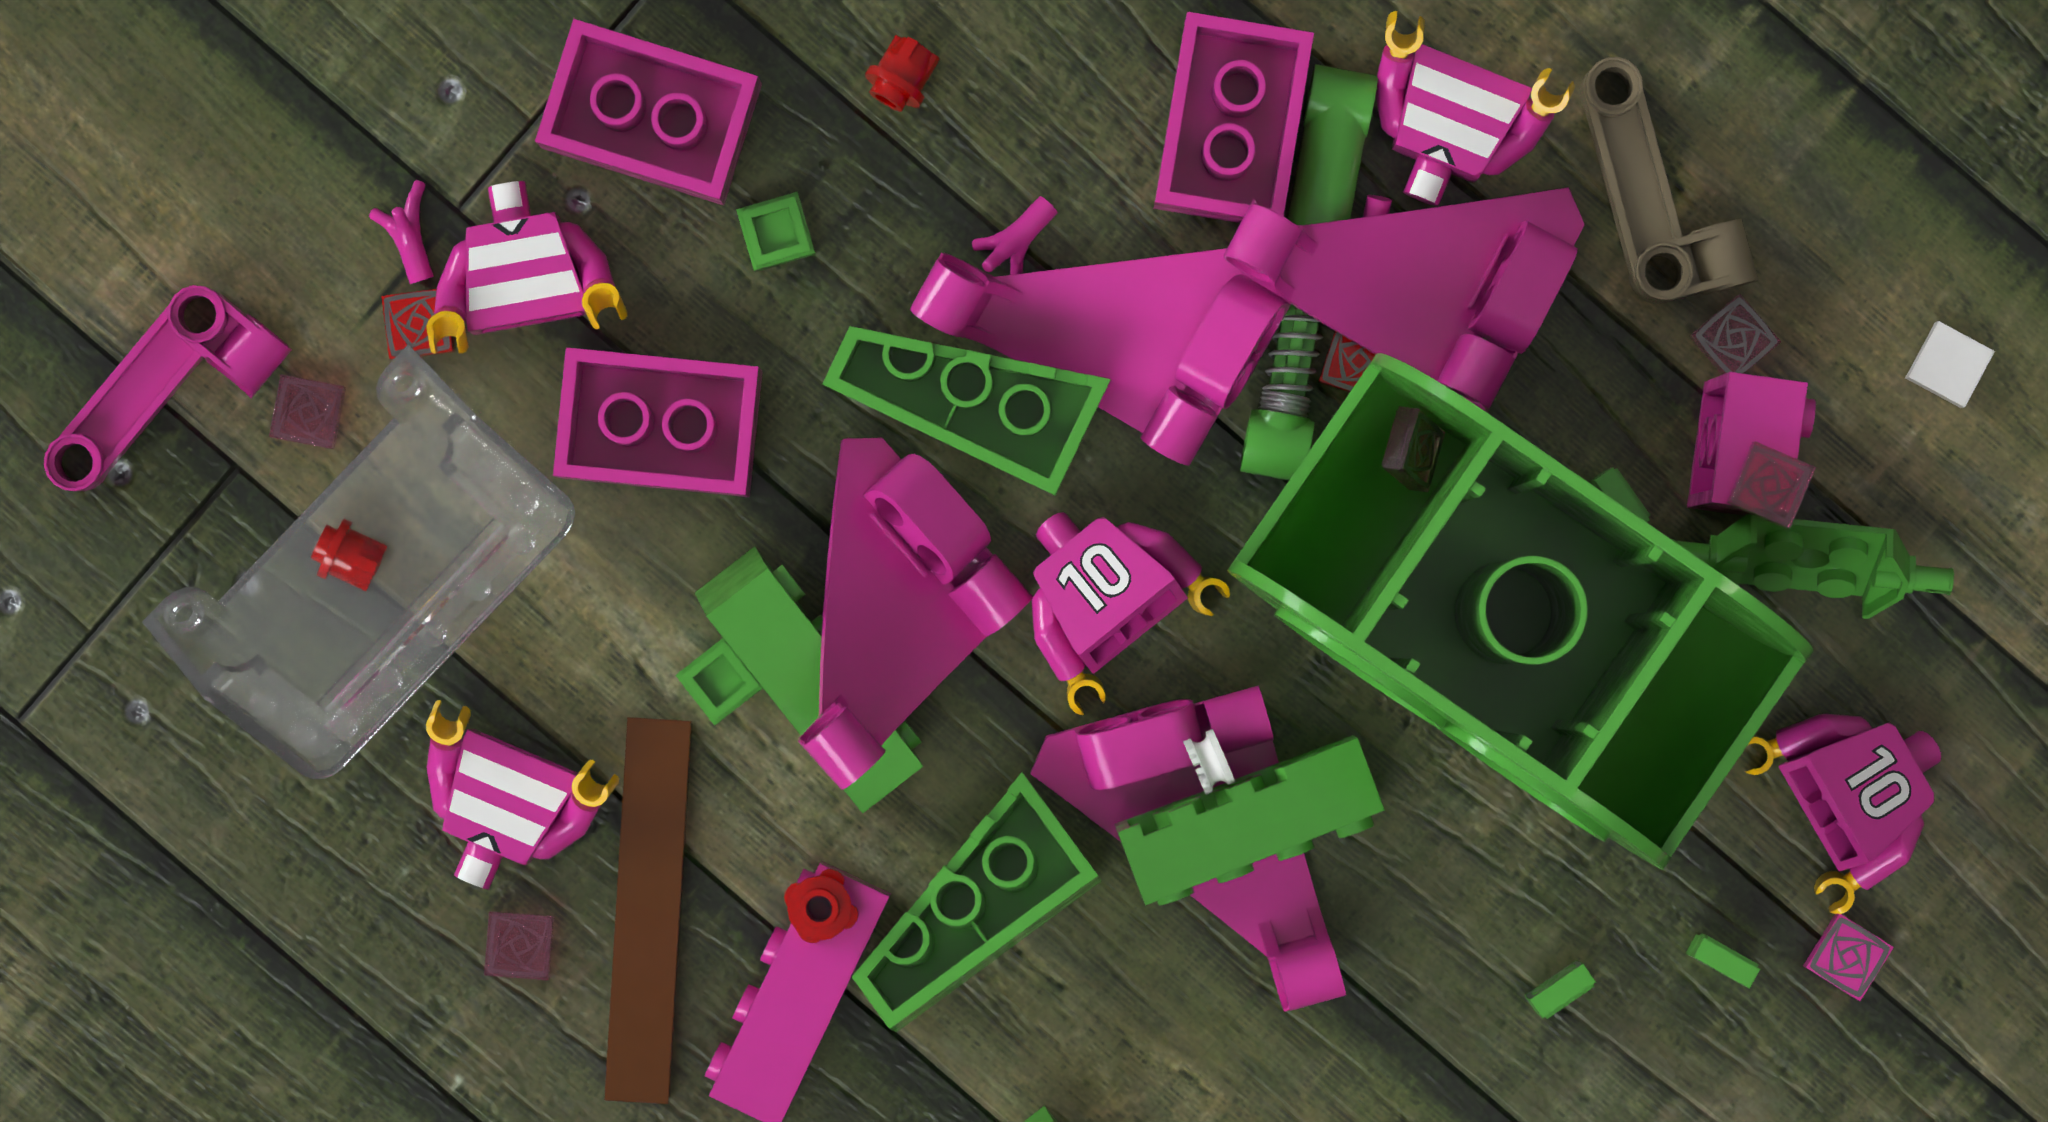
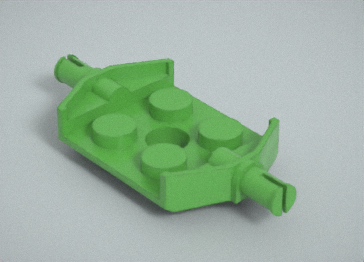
(1821, 558)

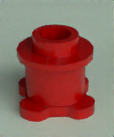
(831, 886)

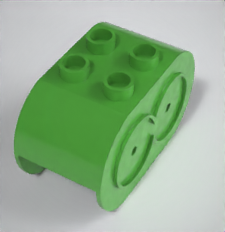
(1522, 614)

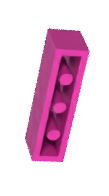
(791, 1007)

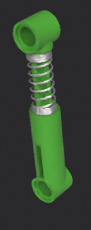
(1323, 191)

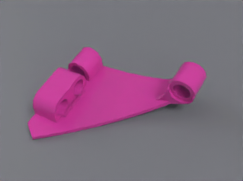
(1424, 279)
(1164, 329)
(901, 600)
(1141, 763)

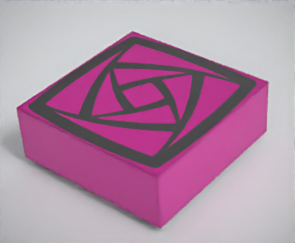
(1848, 956)

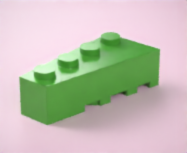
(987, 405)
(781, 648)
(1250, 820)
(987, 899)

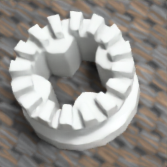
(1211, 759)

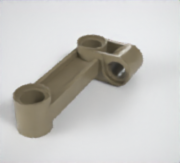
(1643, 204)

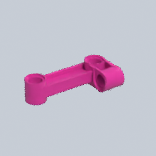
(155, 371)

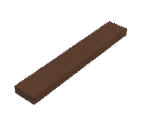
(648, 910)

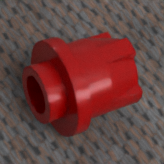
(902, 74)
(348, 555)

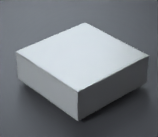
(1949, 364)

